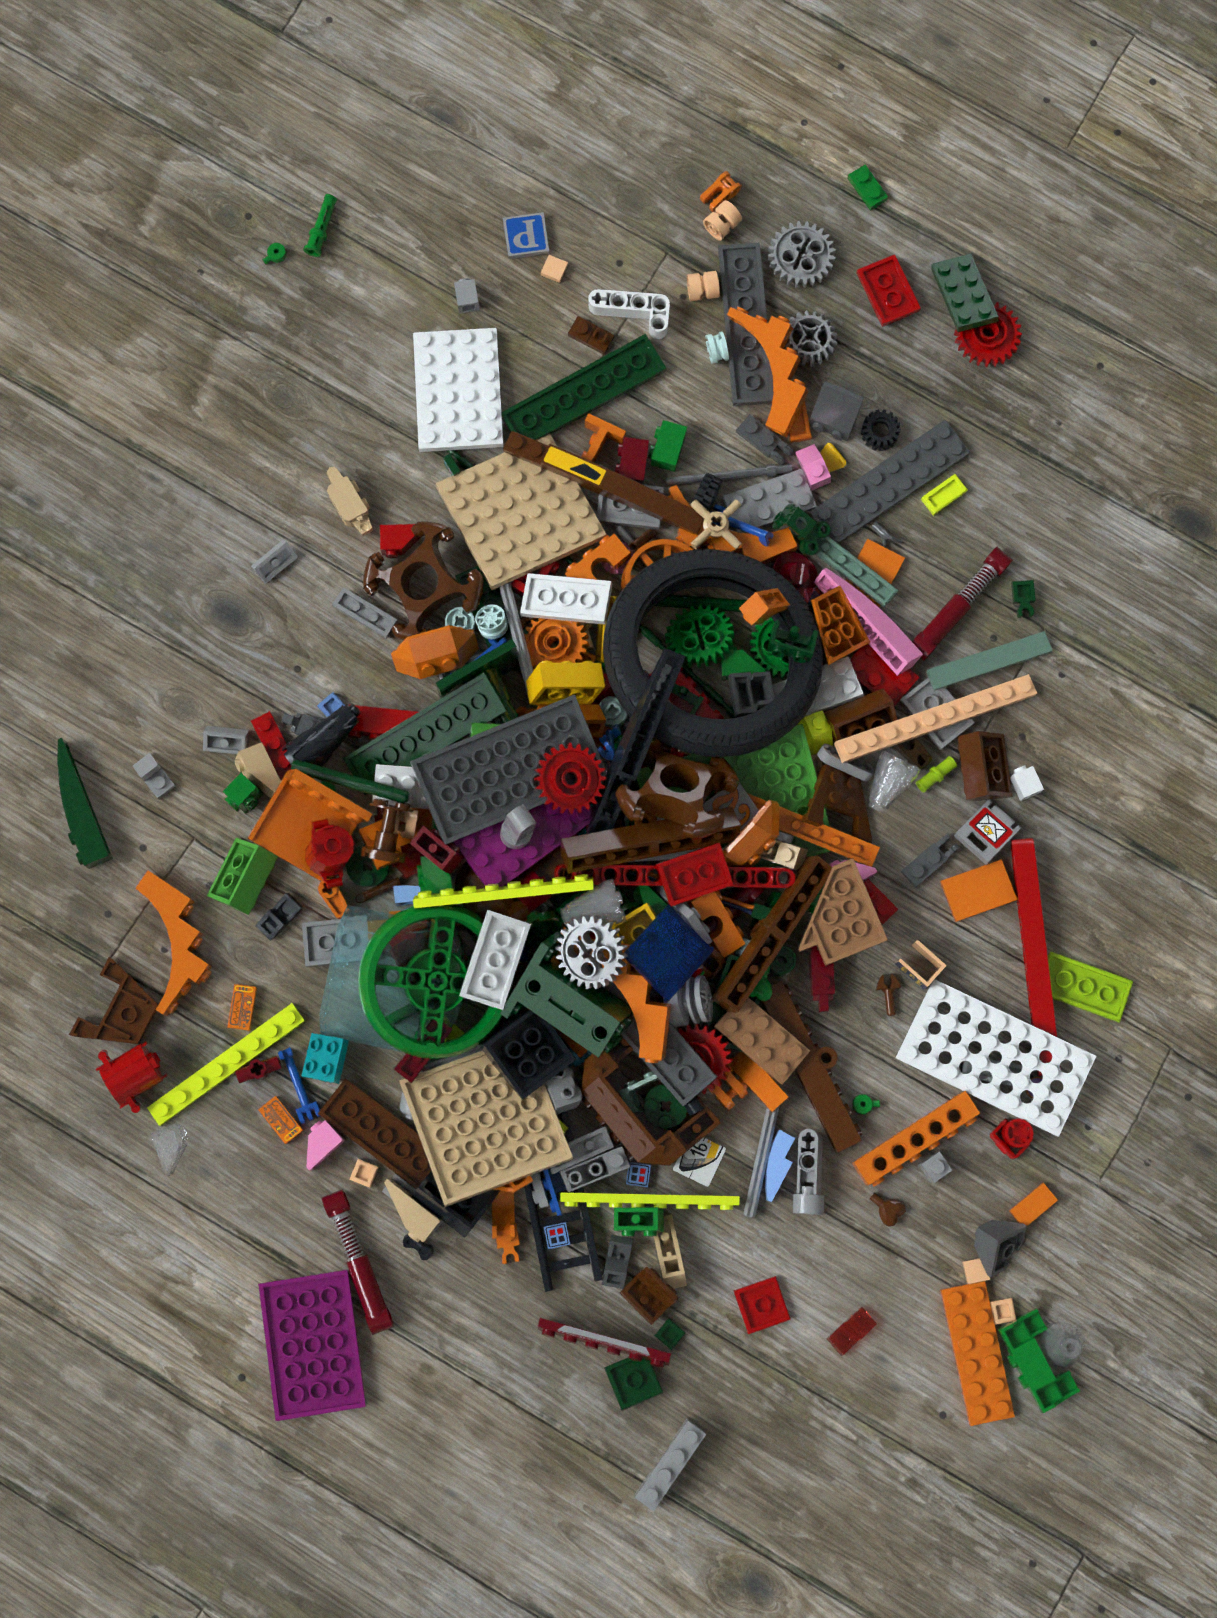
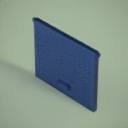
(668, 953)

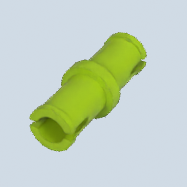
(936, 774)

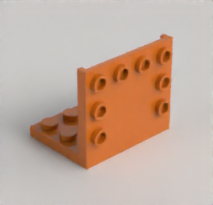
(289, 815)

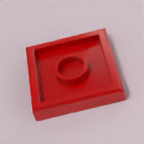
(761, 1305)

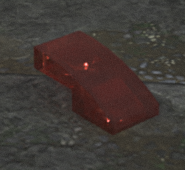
(851, 1331)

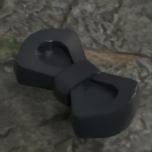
(424, 1250)

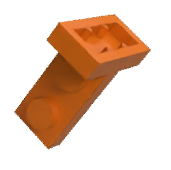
(604, 430)

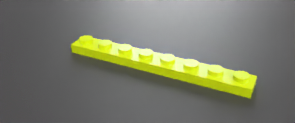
(494, 892)
(226, 1064)
(639, 1200)

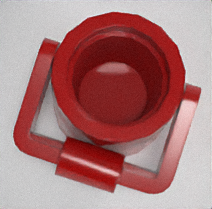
(1014, 1134)

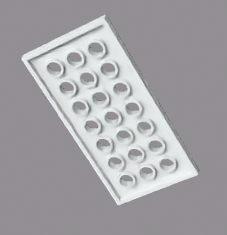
(1020, 1031)

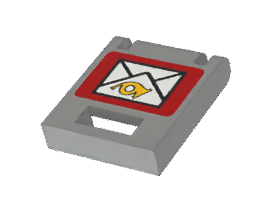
(991, 828)

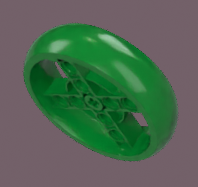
(419, 994)

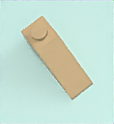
(258, 768)
(415, 1217)
(669, 1255)

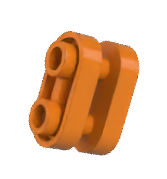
(737, 1086)

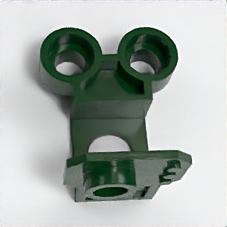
(808, 534)

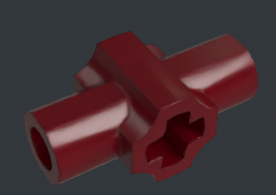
(247, 1073)

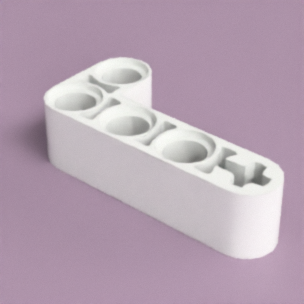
(628, 309)

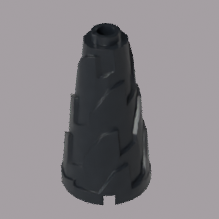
(322, 739)

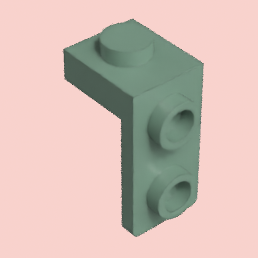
(629, 1092)

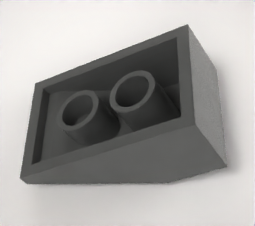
(835, 411)

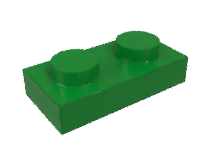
(867, 187)

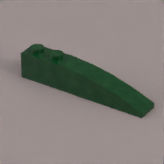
(79, 812)

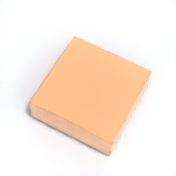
(554, 268)
(364, 1173)
(974, 1271)
(1003, 1311)

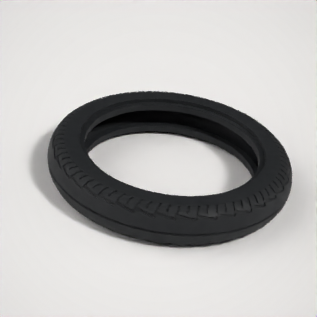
(725, 571)

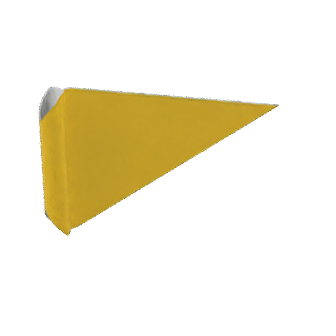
(832, 458)

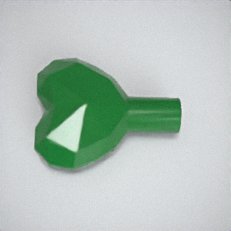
(763, 989)

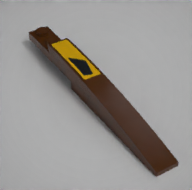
(604, 481)

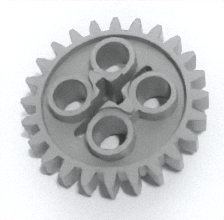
(818, 261)
(605, 939)

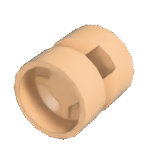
(719, 223)
(701, 286)
(408, 829)

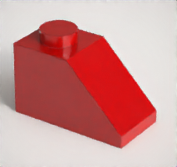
(396, 539)

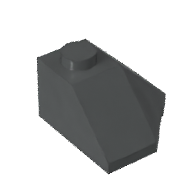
(996, 1243)

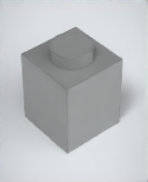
(466, 295)
(935, 1167)

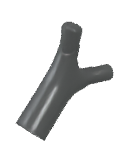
(884, 534)

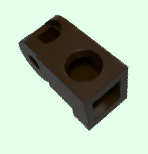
(914, 753)

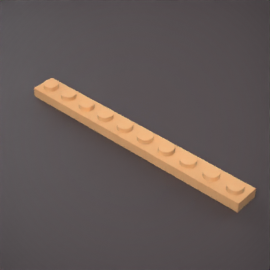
(935, 718)

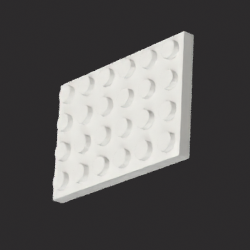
(458, 390)

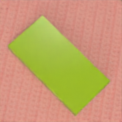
(1088, 987)

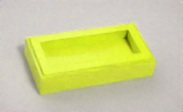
(944, 494)

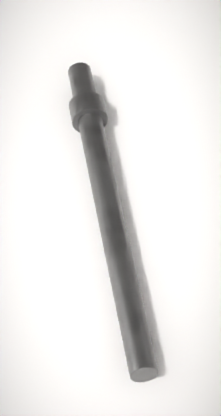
(770, 470)

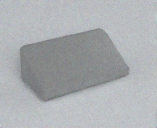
(224, 739)

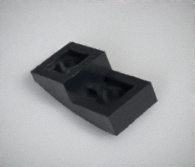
(279, 916)

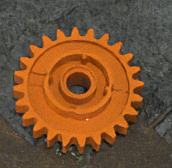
(546, 631)

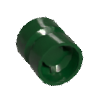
(783, 962)

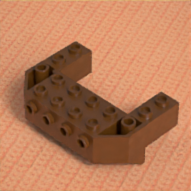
(641, 1138)

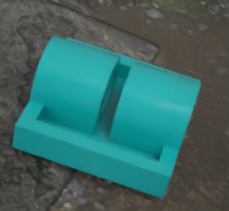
(325, 1058)

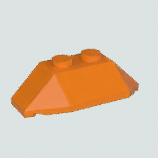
(435, 651)
(755, 837)

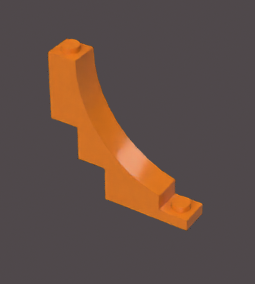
(650, 1016)

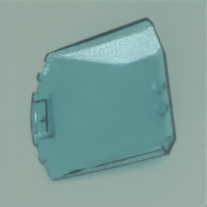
(341, 1006)

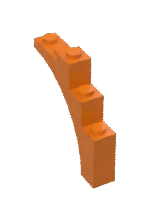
(787, 394)
(780, 543)
(183, 937)

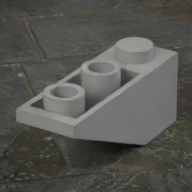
(595, 1168)

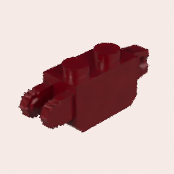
(821, 980)

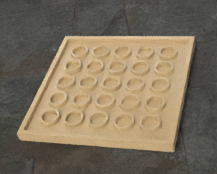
(518, 516)
(480, 1128)

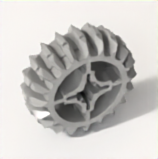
(819, 326)

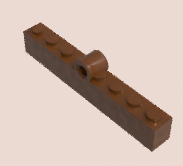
(640, 841)
(771, 934)
(814, 1073)

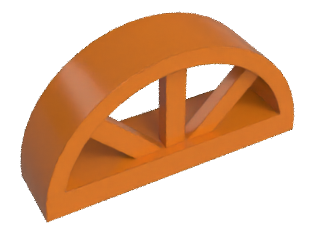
(662, 544)

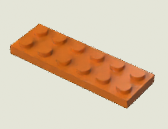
(977, 1353)

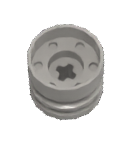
(692, 1001)

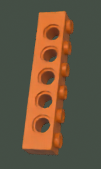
(865, 1164)

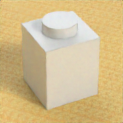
(1026, 782)

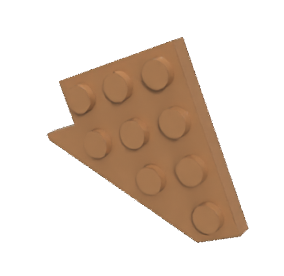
(843, 917)

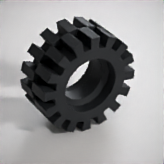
(884, 418)
(708, 490)

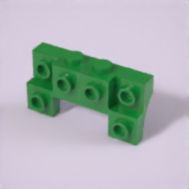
(1031, 1364)

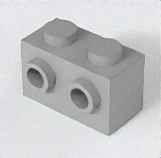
(563, 1091)

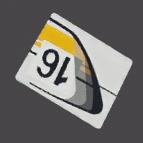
(700, 1161)

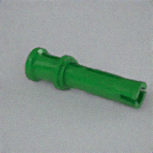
(318, 233)

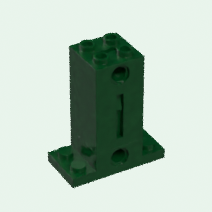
(585, 1015)

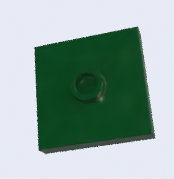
(633, 1382)

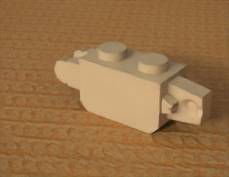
(347, 501)

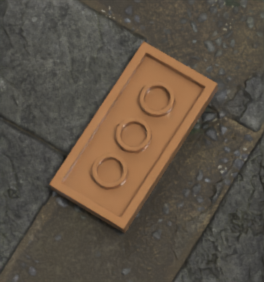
(763, 1040)

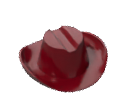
(796, 570)

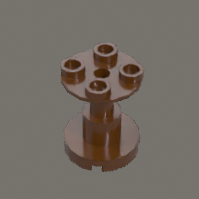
(386, 839)

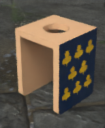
(930, 957)

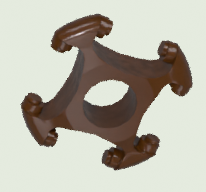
(399, 576)
(678, 807)

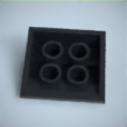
(527, 1053)
(459, 1216)

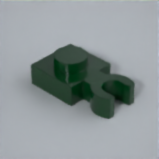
(1023, 594)

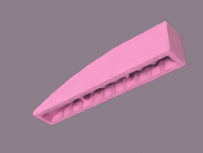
(882, 632)

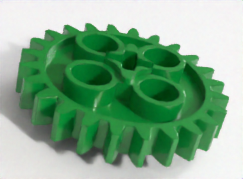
(719, 630)
(766, 658)

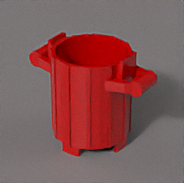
(328, 852)
(130, 1074)

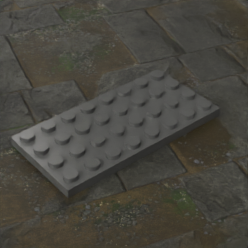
(495, 771)

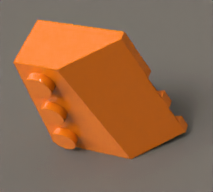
(838, 625)

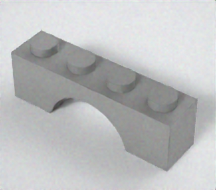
(670, 1464)

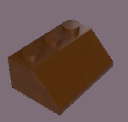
(861, 715)
(984, 766)

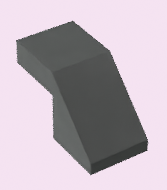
(617, 1261)

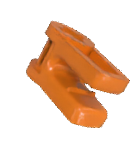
(723, 184)
(335, 900)

